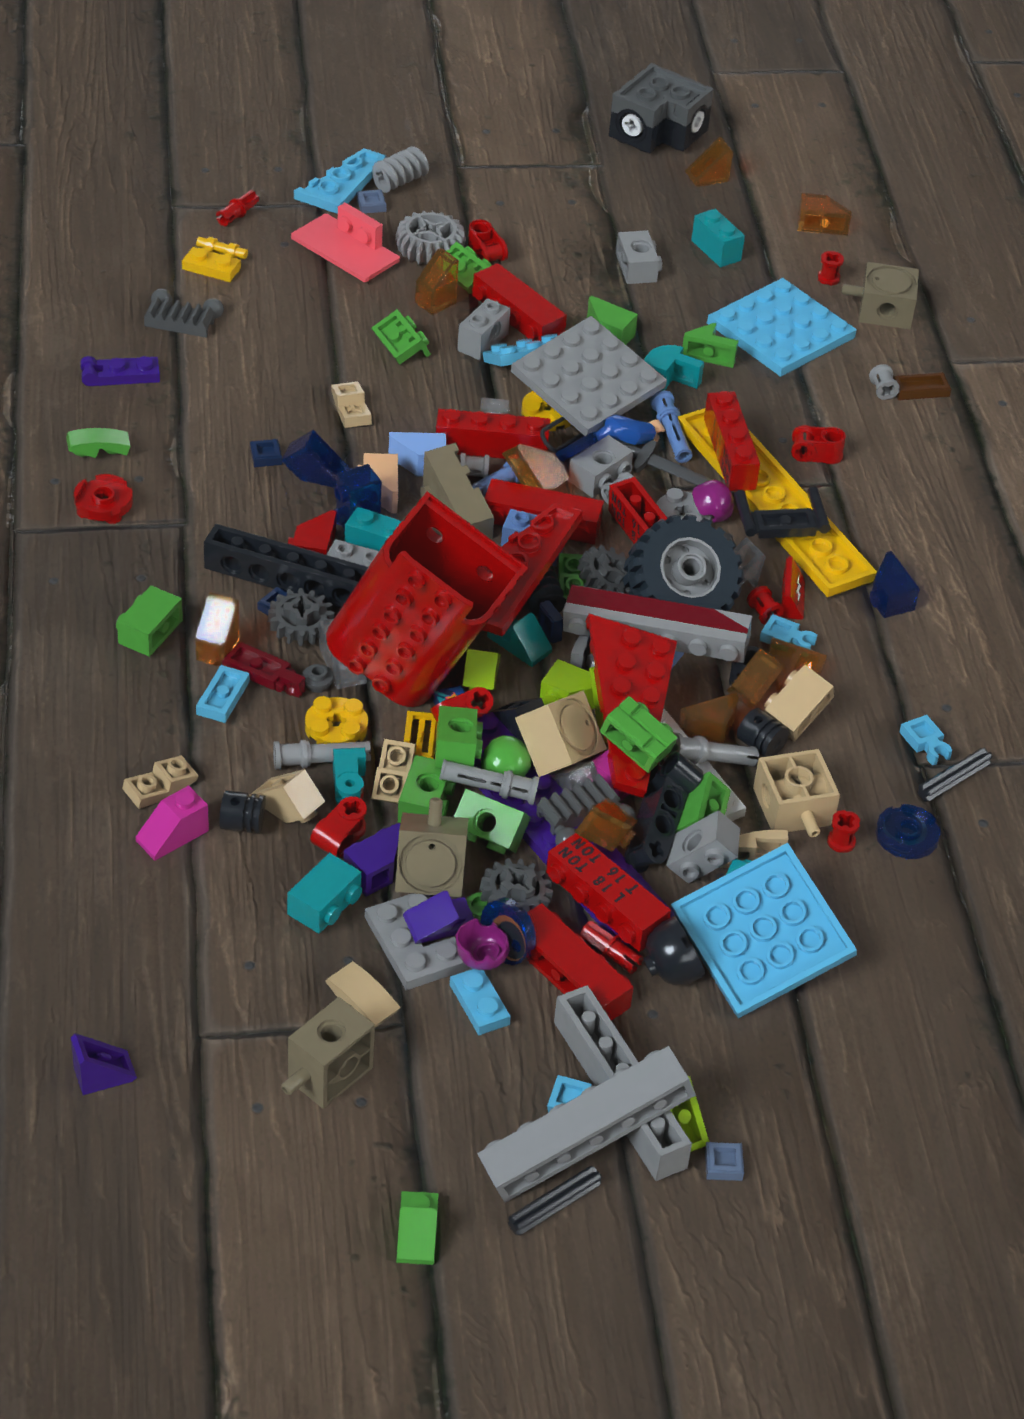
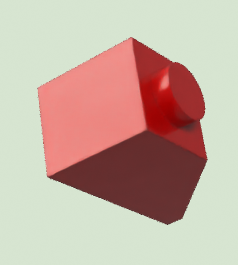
(316, 533)

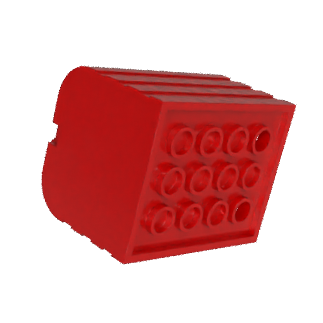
(422, 603)

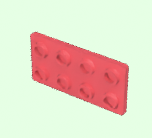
(348, 243)

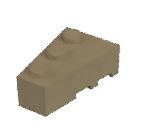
(449, 484)

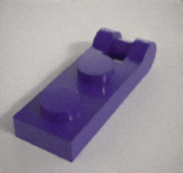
(119, 371)

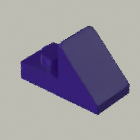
(437, 917)

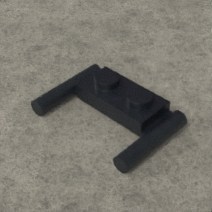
(783, 522)

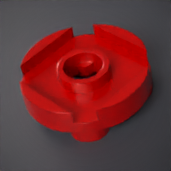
(91, 505)

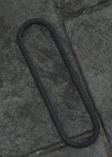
(563, 445)

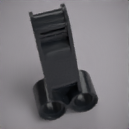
(661, 811)

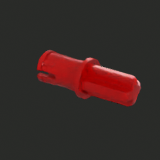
(237, 208)
(611, 946)

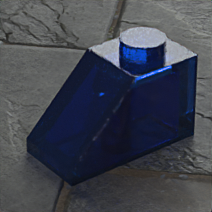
(314, 460)
(893, 588)

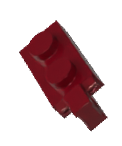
(266, 669)

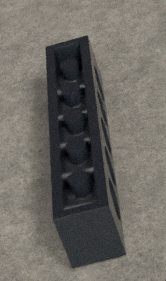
(280, 564)

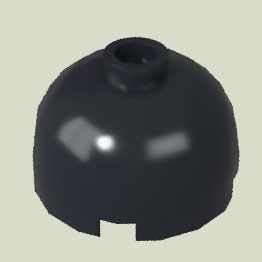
(672, 954)

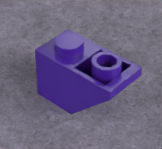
(375, 859)

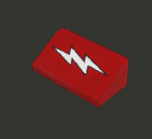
(793, 591)

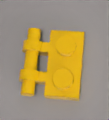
(212, 264)

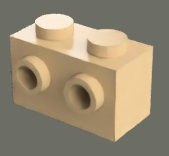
(800, 700)

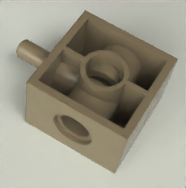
(886, 295)
(431, 852)
(329, 1053)

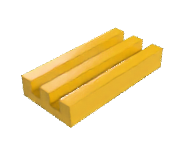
(422, 717)

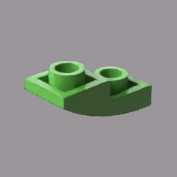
(89, 441)
(568, 572)

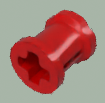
(830, 268)
(765, 604)
(844, 825)

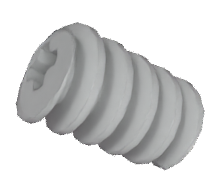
(399, 169)

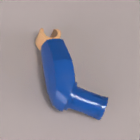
(630, 430)

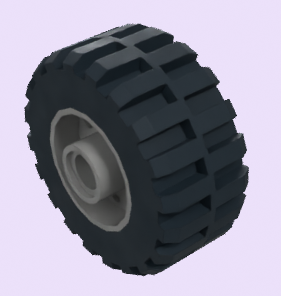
(685, 564)

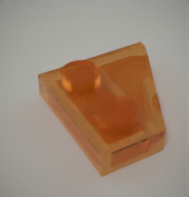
(794, 658)

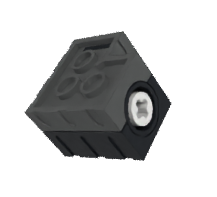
(660, 109)

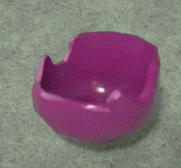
(714, 499)
(481, 945)

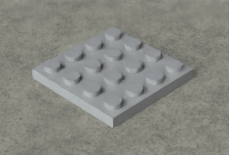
(588, 375)

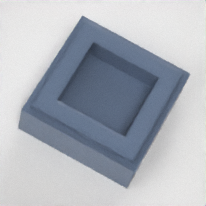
(371, 201)
(724, 1161)

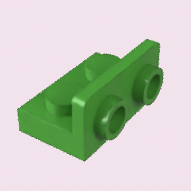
(468, 264)
(400, 337)

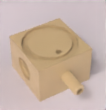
(561, 733)
(796, 791)

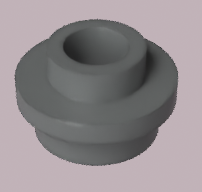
(318, 678)

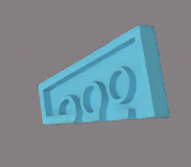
(340, 183)

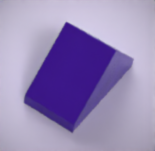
(100, 1064)

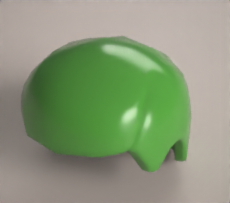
(506, 754)

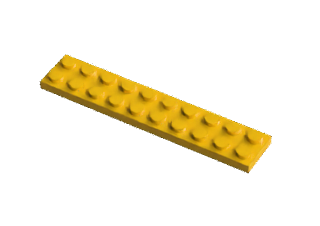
(826, 557)

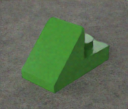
(708, 347)
(417, 1228)

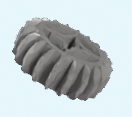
(425, 232)

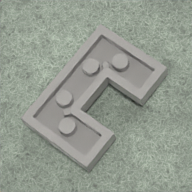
(411, 961)

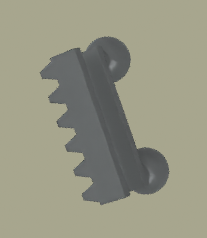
(181, 319)
(573, 806)

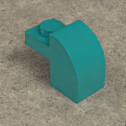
(675, 365)

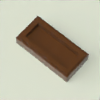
(922, 386)

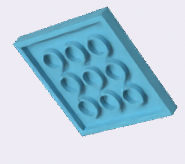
(782, 326)
(763, 930)

